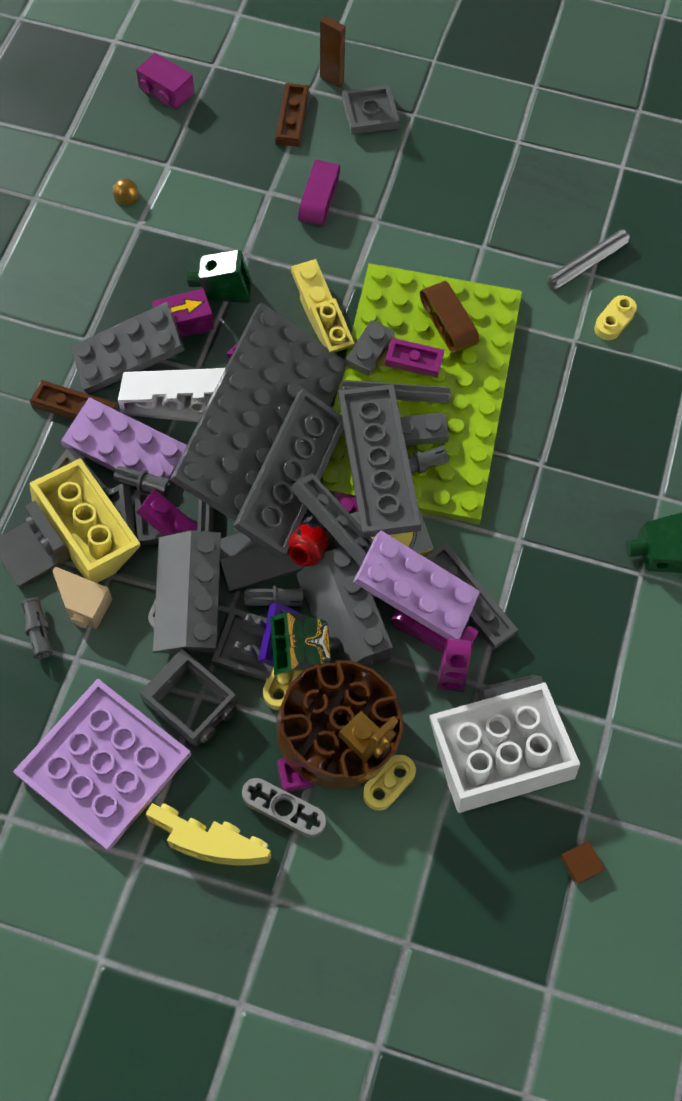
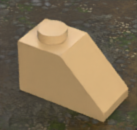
(82, 598)

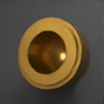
(125, 192)

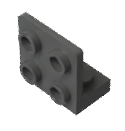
(32, 548)

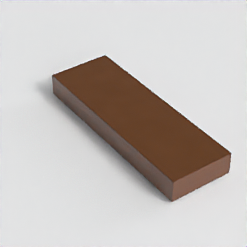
(332, 51)
(292, 115)
(62, 400)

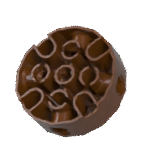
(310, 718)

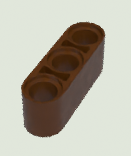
(449, 316)

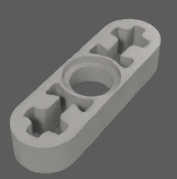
(307, 812)

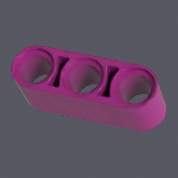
(319, 192)

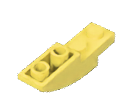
(321, 307)
(218, 845)

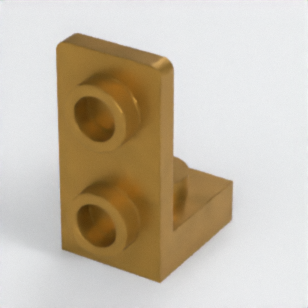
(366, 737)

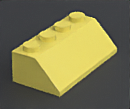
(85, 520)

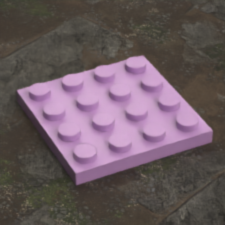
(102, 764)

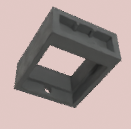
(169, 677)

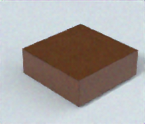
(582, 862)

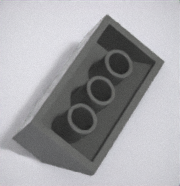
(187, 593)
(345, 608)

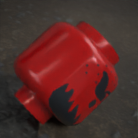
(308, 544)

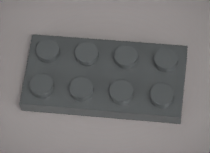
(127, 348)

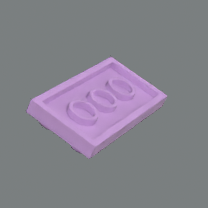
(121, 441)
(416, 586)

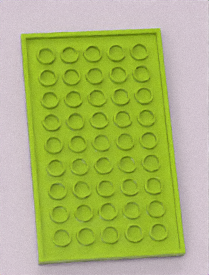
(473, 375)

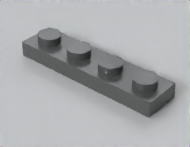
(332, 516)
(486, 614)

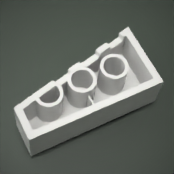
(168, 393)

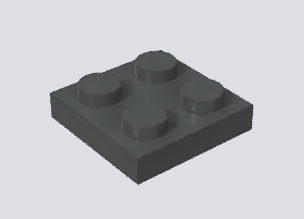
(370, 109)

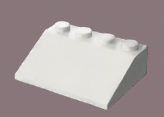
(503, 747)

